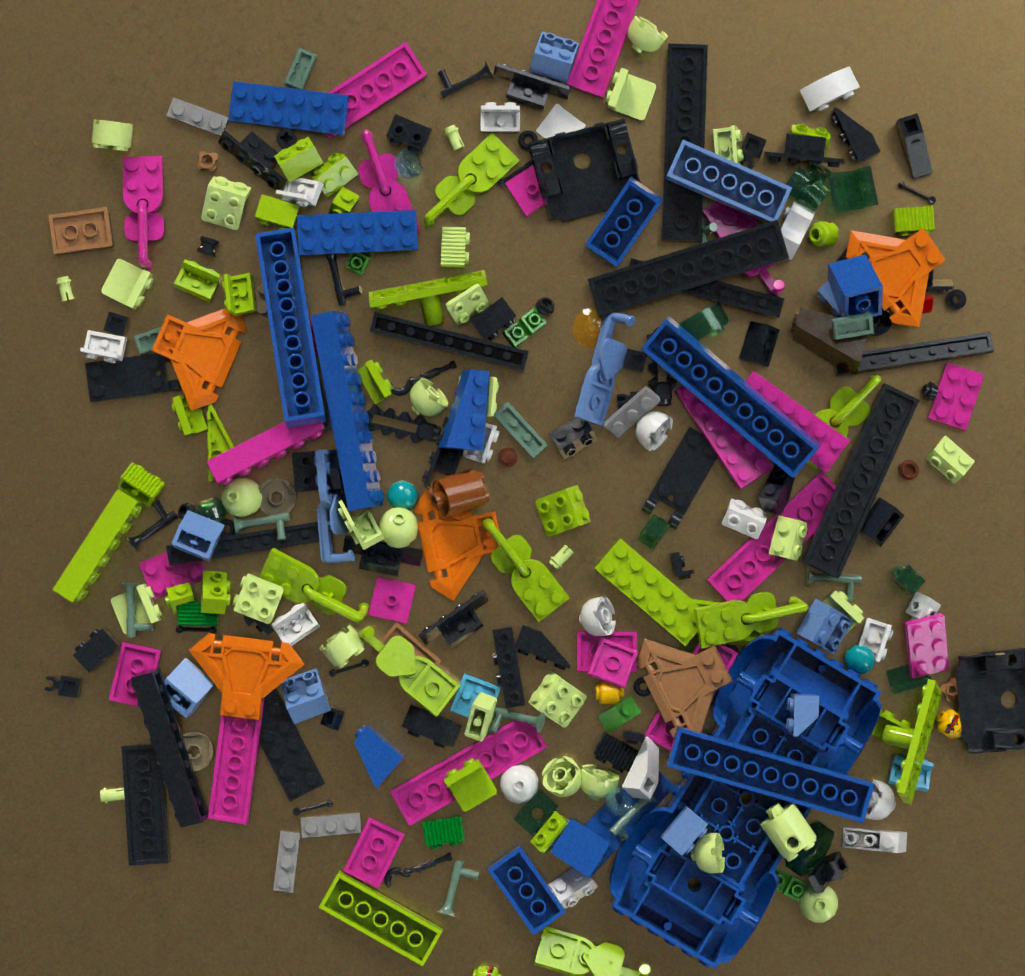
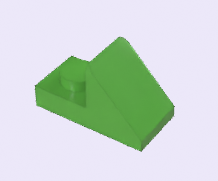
(619, 714)

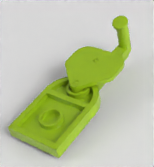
(486, 164)
(848, 408)
(538, 586)
(324, 592)
(723, 624)
(426, 686)
(563, 953)

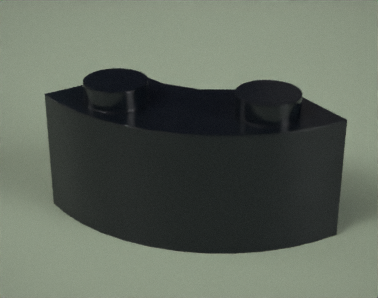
(437, 728)

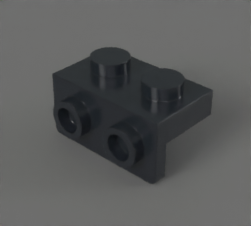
(573, 437)

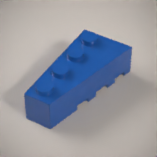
(468, 413)

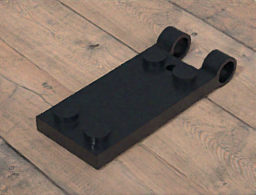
(128, 378)
(683, 475)

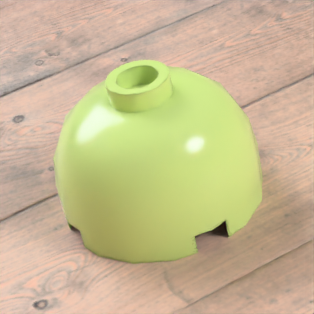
(645, 35)
(426, 399)
(241, 497)
(398, 527)
(562, 777)
(597, 782)
(709, 853)
(819, 906)

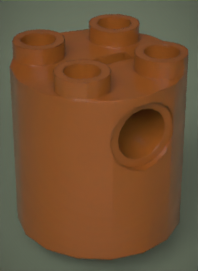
(459, 492)

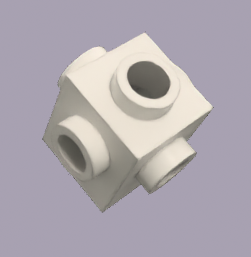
(922, 606)

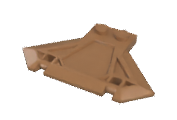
(683, 682)

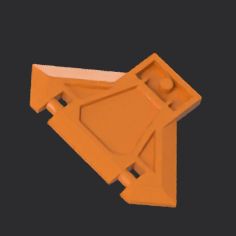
(901, 268)
(200, 352)
(452, 544)
(245, 670)

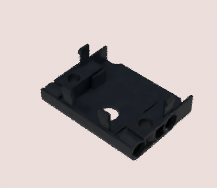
(581, 192)
(980, 685)

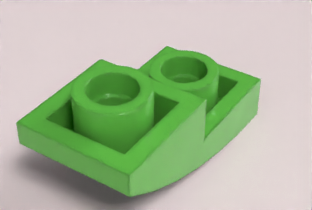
(358, 262)
(524, 327)
(791, 885)

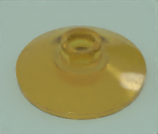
(581, 327)

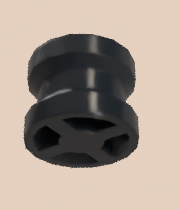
(286, 142)
(208, 246)

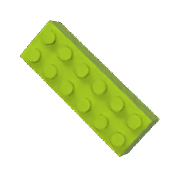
(97, 546)
(650, 591)
(381, 918)

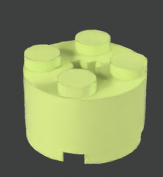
(112, 133)
(342, 646)

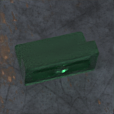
(901, 681)

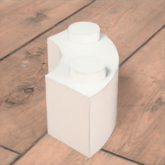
(829, 89)
(795, 226)

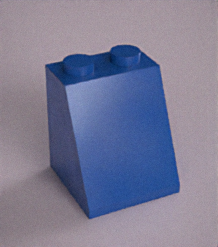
(855, 286)
(377, 754)
(581, 848)

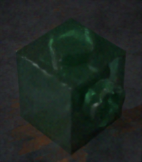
(654, 532)

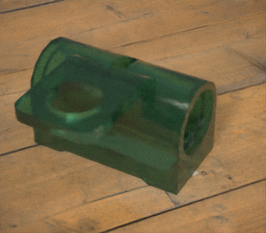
(809, 186)

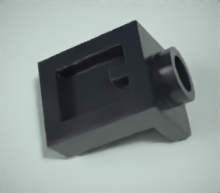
(677, 564)

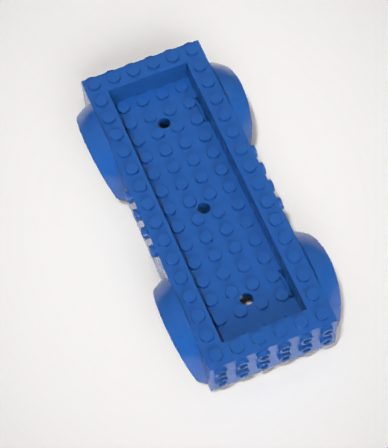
(726, 907)

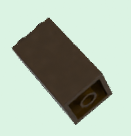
(815, 332)

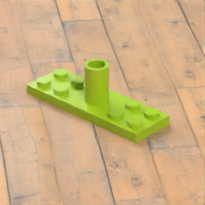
(428, 293)
(914, 740)

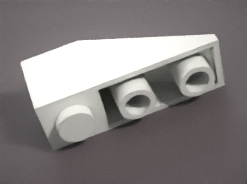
(644, 772)
(874, 840)

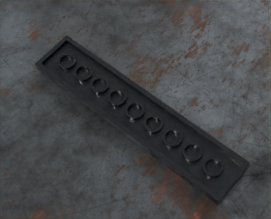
(683, 122)
(688, 268)
(860, 480)

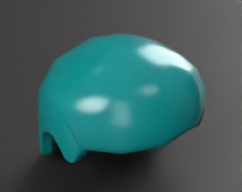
(403, 495)
(859, 659)

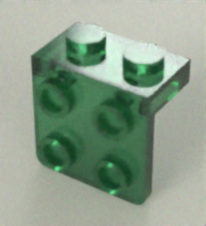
(853, 189)

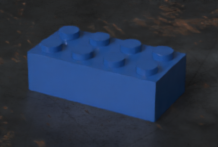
(624, 221)
(526, 889)

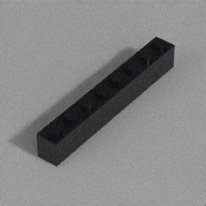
(449, 341)
(169, 747)

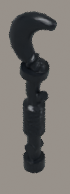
(429, 374)
(406, 872)

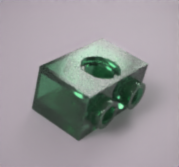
(907, 579)
(525, 818)

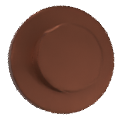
(507, 457)
(909, 469)

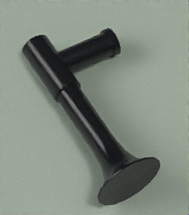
(453, 88)
(340, 292)
(164, 521)

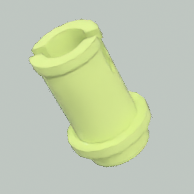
(454, 137)
(65, 287)
(561, 557)
(112, 795)

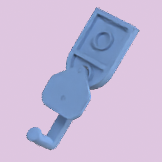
(600, 378)
(325, 461)

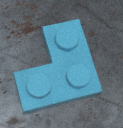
(468, 692)

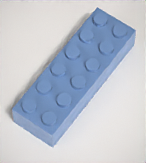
(728, 182)

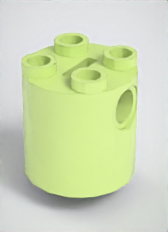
(788, 823)

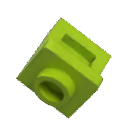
(344, 202)
(179, 595)

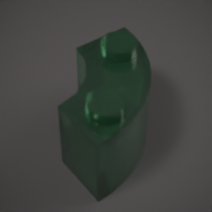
(706, 322)
(810, 859)

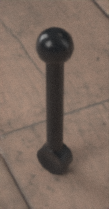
(501, 182)
(931, 200)
(179, 629)
(333, 672)
(296, 811)

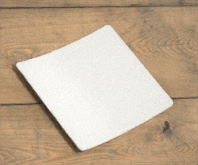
(559, 121)

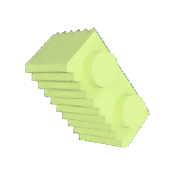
(453, 247)
(480, 716)

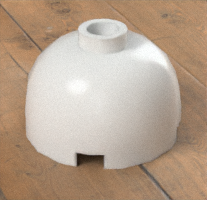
(651, 429)
(597, 616)
(519, 784)
(881, 801)

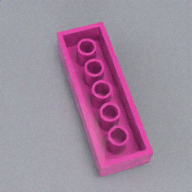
(260, 450)

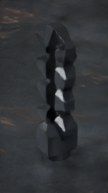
(662, 389)
(425, 430)

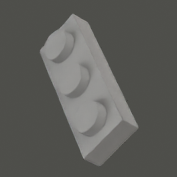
(197, 116)
(632, 411)
(331, 825)
(286, 861)

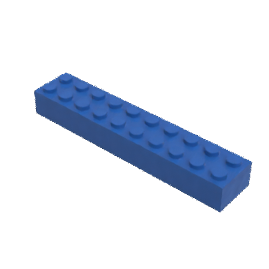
(290, 328)
(731, 397)
(347, 410)
(770, 774)

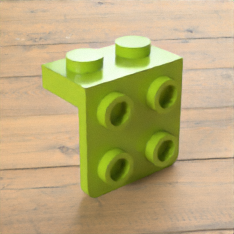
(562, 510)
(470, 784)

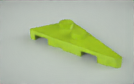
(217, 437)

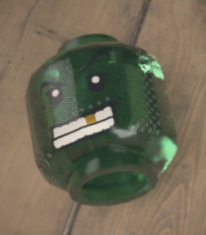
(212, 509)

